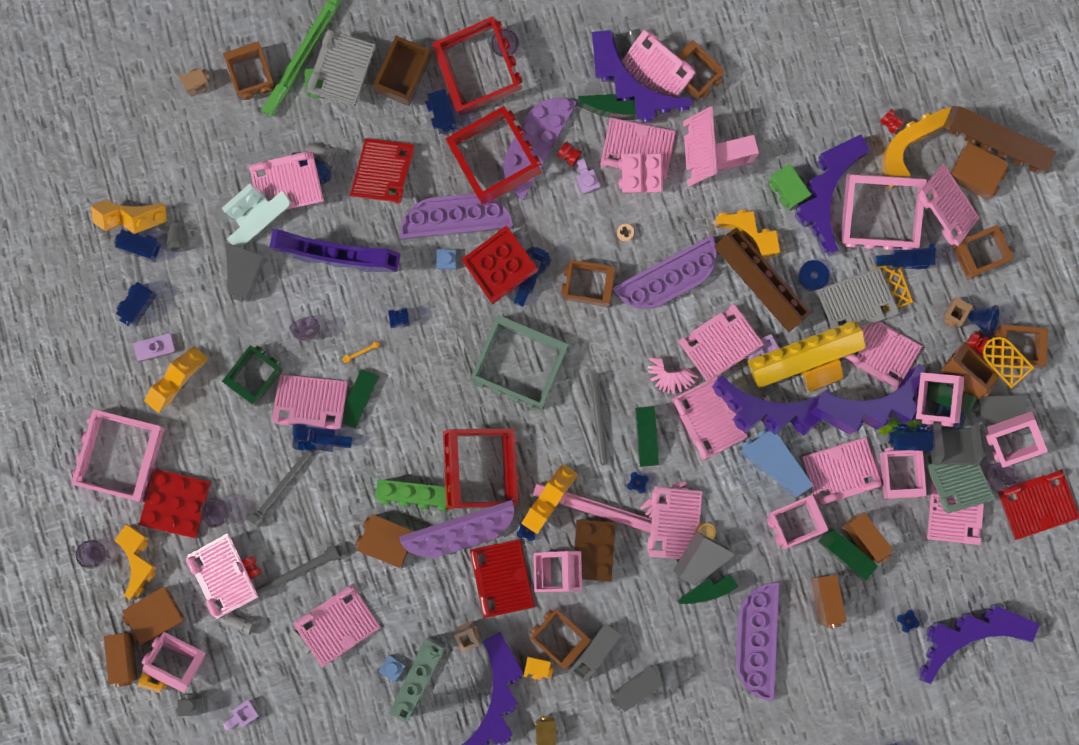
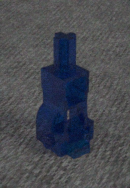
(909, 259)
(529, 284)
(317, 438)

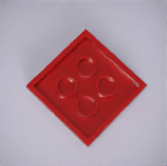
(499, 264)
(174, 503)

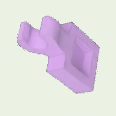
(587, 179)
(769, 346)
(242, 714)

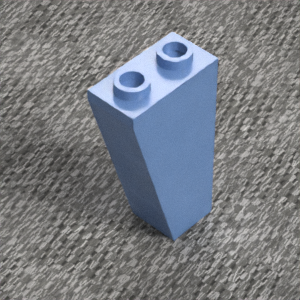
(777, 462)

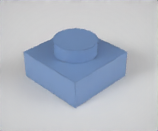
(446, 259)
(392, 668)

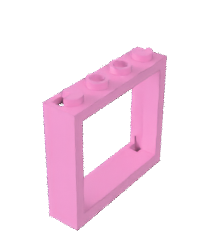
(849, 241)
(88, 440)

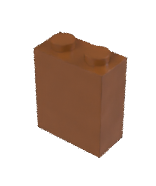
(979, 171)
(383, 541)
(828, 600)
(153, 616)
(120, 659)

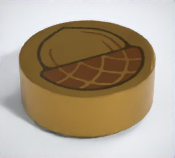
(706, 529)

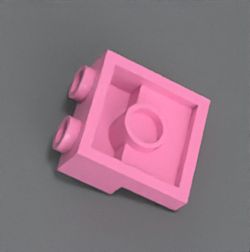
(641, 173)

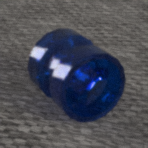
(399, 317)

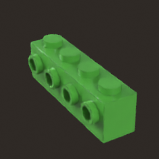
(410, 494)

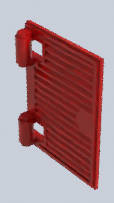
(382, 169)
(1039, 505)
(502, 578)

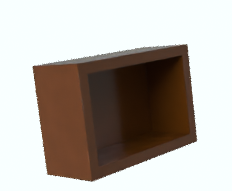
(402, 70)
(596, 545)

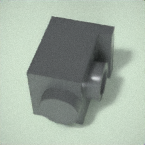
(190, 705)

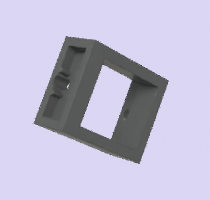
(636, 689)

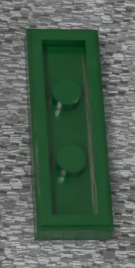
(943, 395)
(359, 398)

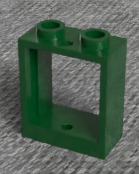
(239, 365)

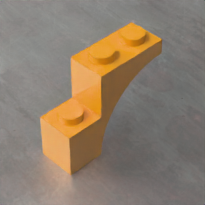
(135, 219)
(764, 242)
(177, 374)
(549, 498)
(132, 543)

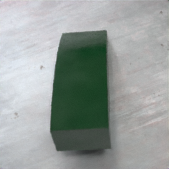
(608, 107)
(646, 436)
(848, 554)
(708, 591)

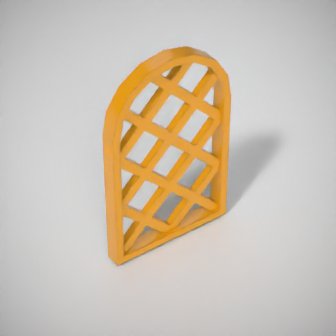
(905, 288)
(992, 365)

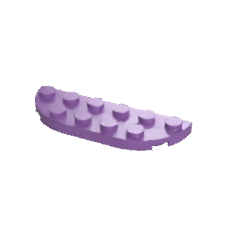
(542, 130)
(453, 216)
(670, 277)
(459, 532)
(758, 640)

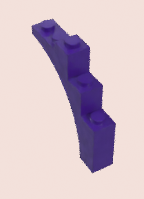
(609, 66)
(817, 211)
(335, 254)
(850, 414)
(774, 415)
(969, 629)
(505, 670)

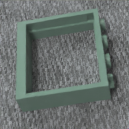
(527, 333)
(417, 679)

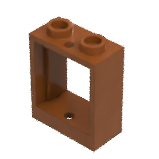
(694, 49)
(242, 54)
(966, 261)
(608, 270)
(1040, 344)
(977, 364)
(868, 538)
(576, 650)

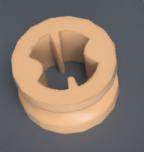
(622, 237)

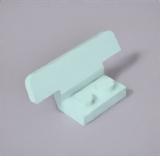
(253, 213)

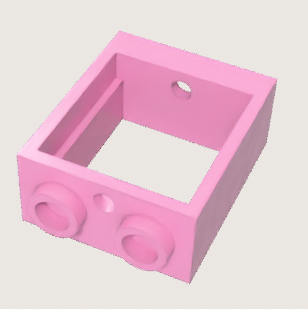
(736, 152)
(958, 382)
(1012, 425)
(920, 490)
(814, 513)
(570, 571)
(179, 647)

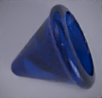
(985, 318)

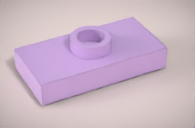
(154, 347)

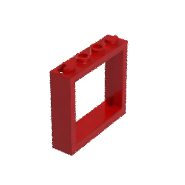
(465, 34)
(508, 183)
(451, 466)

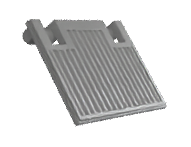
(341, 68)
(858, 299)

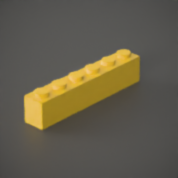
(806, 354)

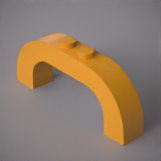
(893, 155)

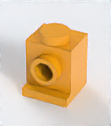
(538, 668)
(145, 682)

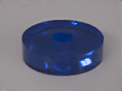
(819, 269)

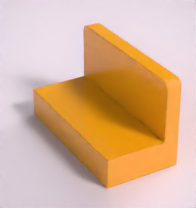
(823, 375)

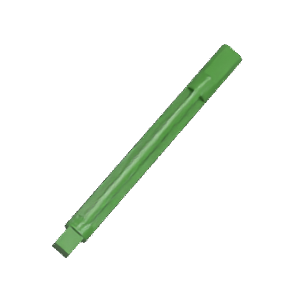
(300, 57)

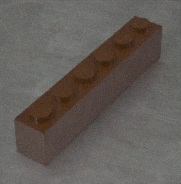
(999, 139)
(762, 279)

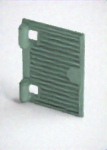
(963, 482)

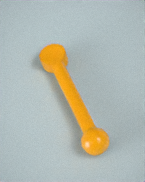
(347, 359)

